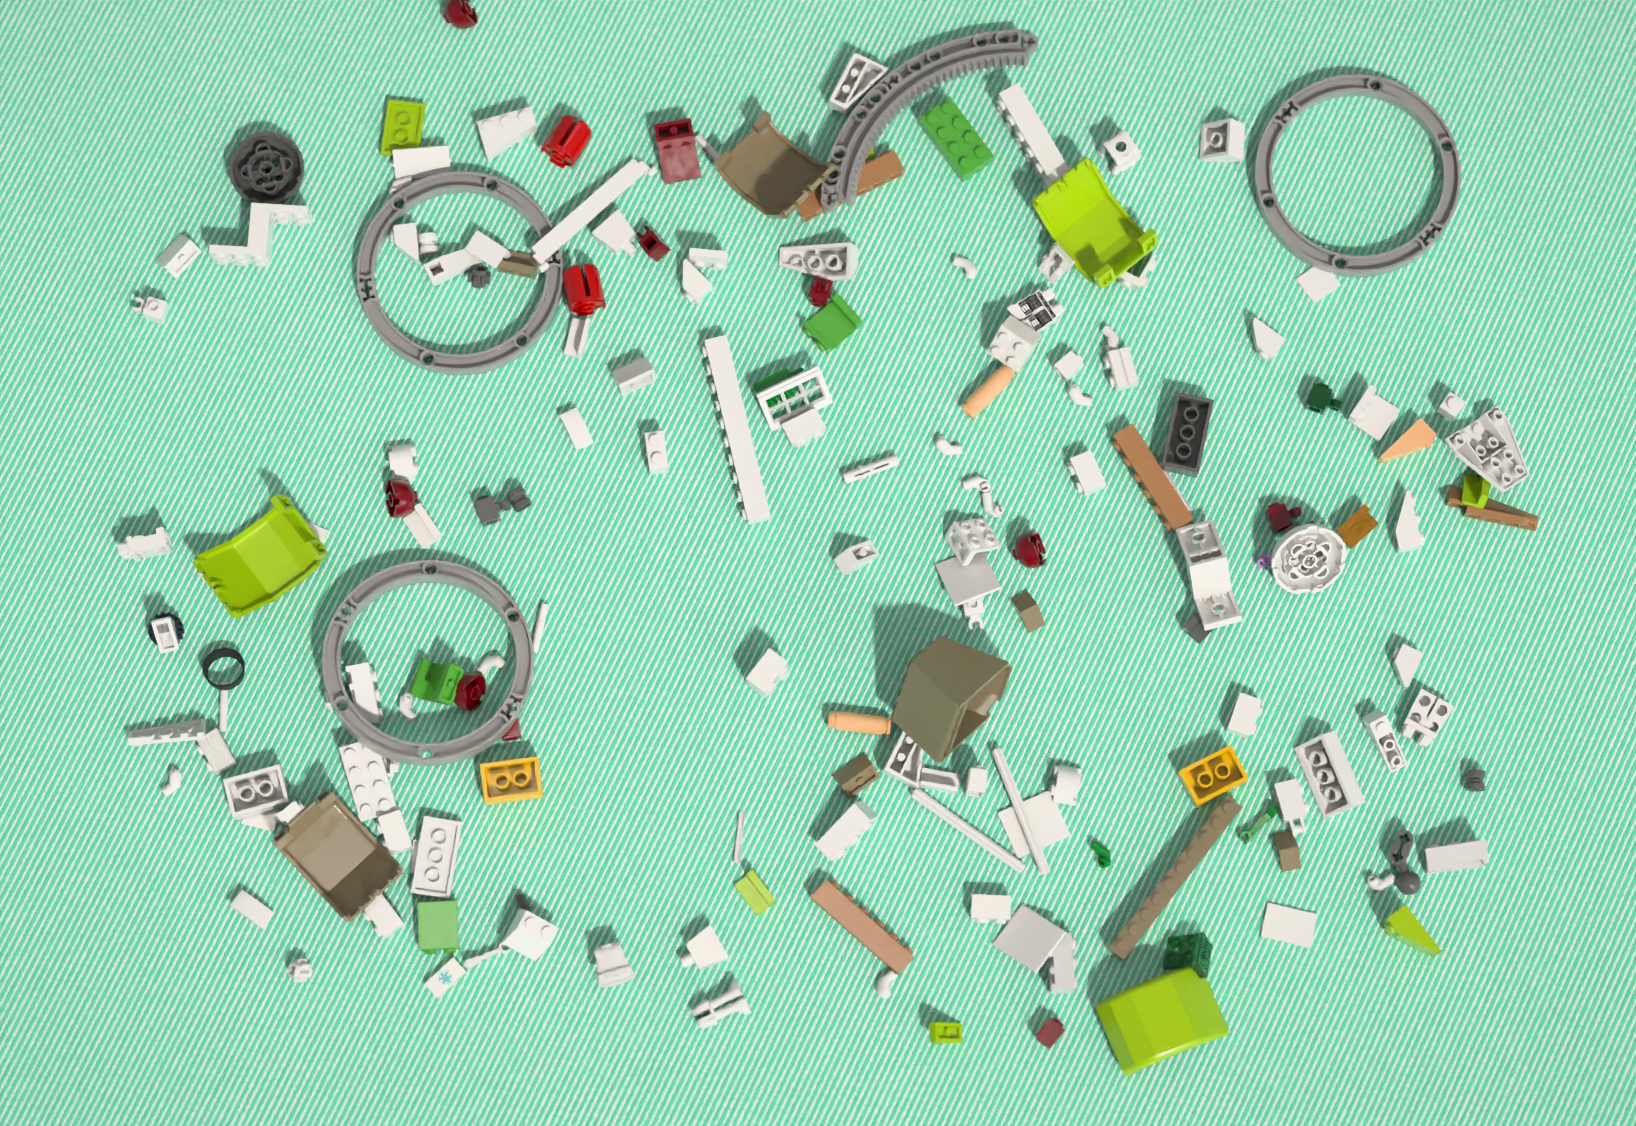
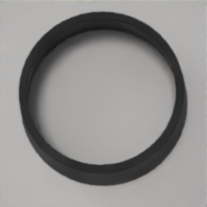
(219, 653)

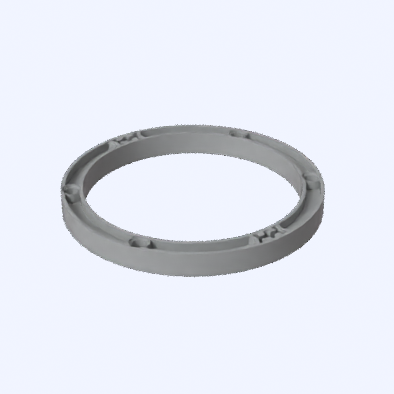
(1395, 95)
(425, 190)
(414, 573)

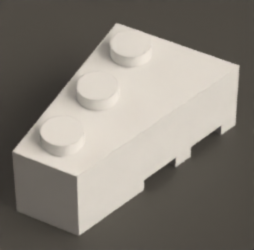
(905, 761)
(846, 830)
(1455, 856)
(1062, 966)

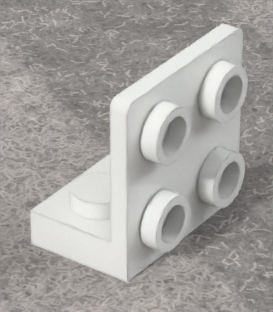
(1373, 414)
(970, 538)

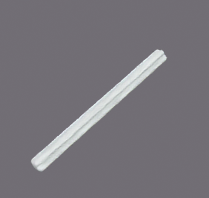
(1021, 811)
(968, 830)

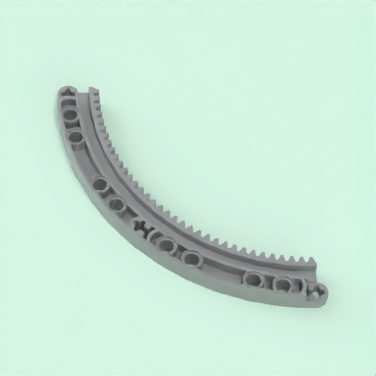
(905, 84)

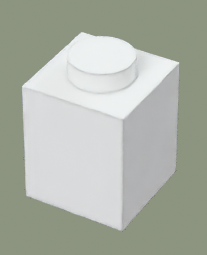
(1068, 366)
(1451, 406)

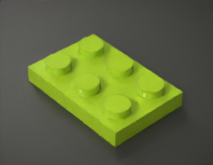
(402, 126)

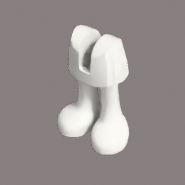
(712, 1019)

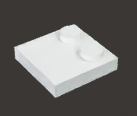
(710, 258)

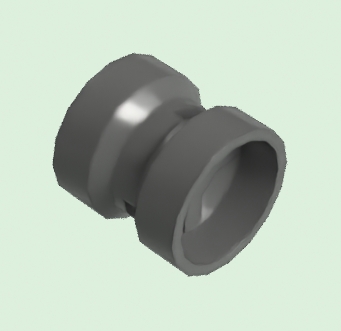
(518, 497)
(1475, 780)

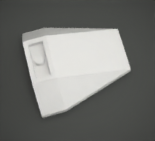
(1491, 450)

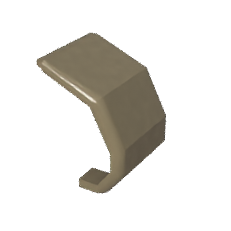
(771, 170)
(337, 855)

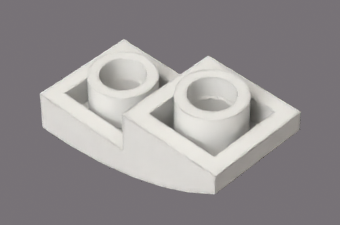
(576, 428)
(252, 909)

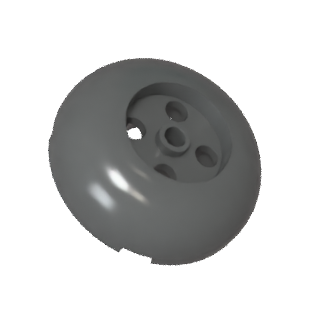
(263, 148)

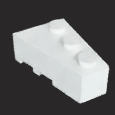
(855, 83)
(506, 130)
(364, 692)

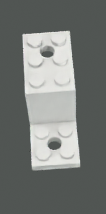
(261, 234)
(1208, 574)

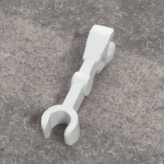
(472, 962)

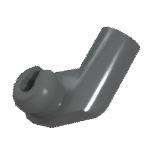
(522, 902)

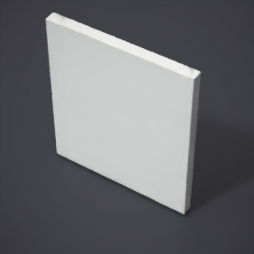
(967, 581)
(1044, 818)
(1029, 938)

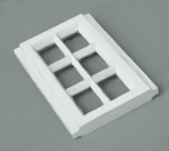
(789, 383)

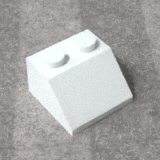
(1222, 141)
(634, 376)
(529, 934)

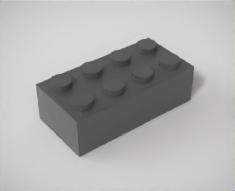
(1186, 434)

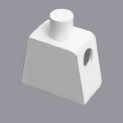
(616, 234)
(704, 950)

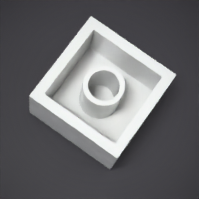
(1014, 343)
(767, 673)

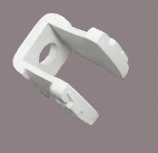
(1124, 159)
(612, 965)

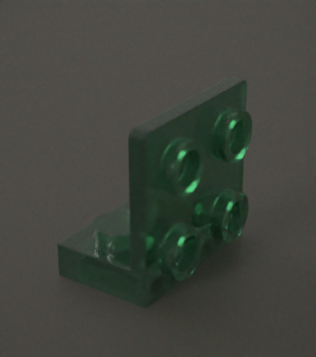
(1188, 951)

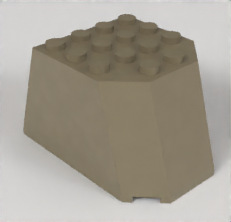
(948, 695)

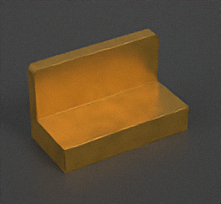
(1357, 527)

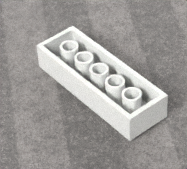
(1031, 135)

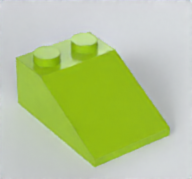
(1408, 929)

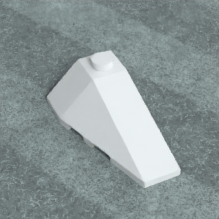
(827, 261)

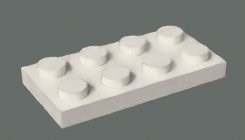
(368, 781)
(436, 857)

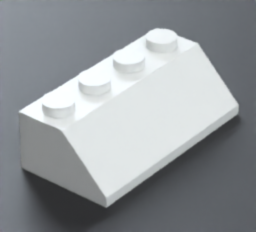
(1329, 775)

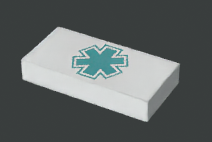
(445, 978)

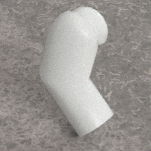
(399, 184)
(967, 264)
(1113, 339)
(1077, 397)
(947, 449)
(989, 507)
(490, 661)

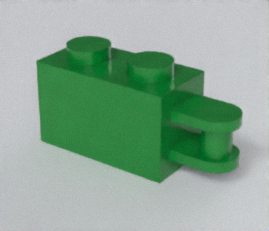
(774, 379)

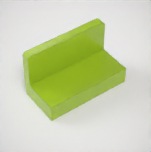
(1475, 491)
(755, 893)

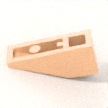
(1412, 441)

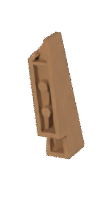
(1493, 511)

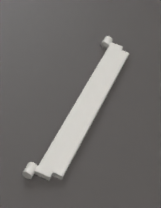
(589, 210)

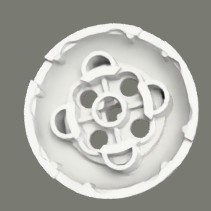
(1317, 571)

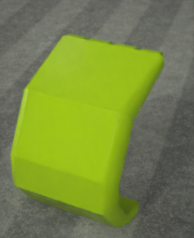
(1092, 224)
(262, 559)
(1161, 1018)

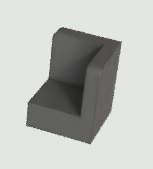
(1195, 629)

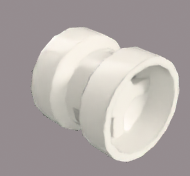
(428, 244)

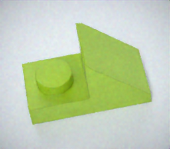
(945, 1032)

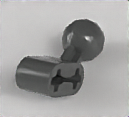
(1407, 881)

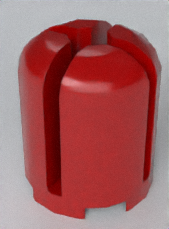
(567, 141)
(583, 289)

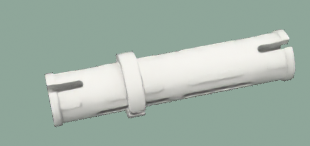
(862, 472)

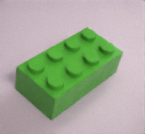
(956, 139)

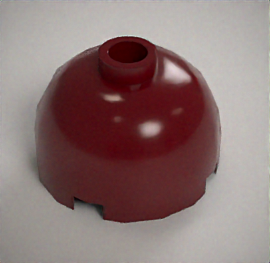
(460, 14)
(400, 498)
(1029, 550)
(469, 691)

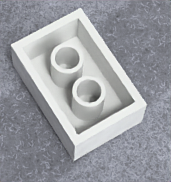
(257, 792)

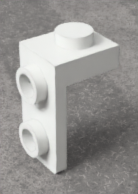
(1130, 281)

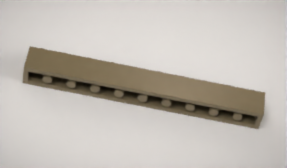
(1174, 878)

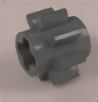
(479, 276)

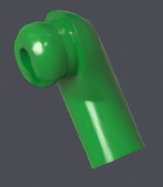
(1104, 857)

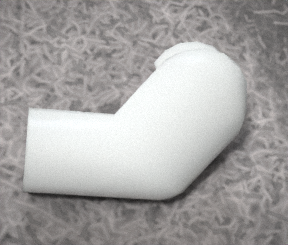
(978, 483)
(405, 706)
(174, 782)
(1380, 884)
(883, 984)

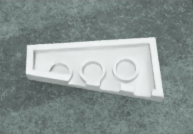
(169, 733)

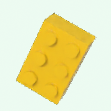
(1213, 776)
(511, 780)

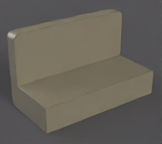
(519, 264)
(856, 775)

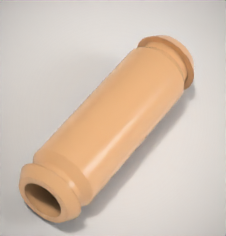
(988, 390)
(859, 722)

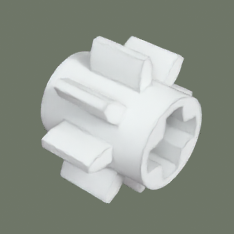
(300, 970)

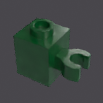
(1319, 399)

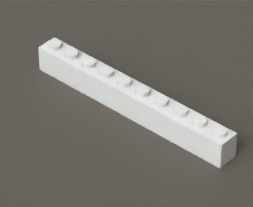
(737, 430)

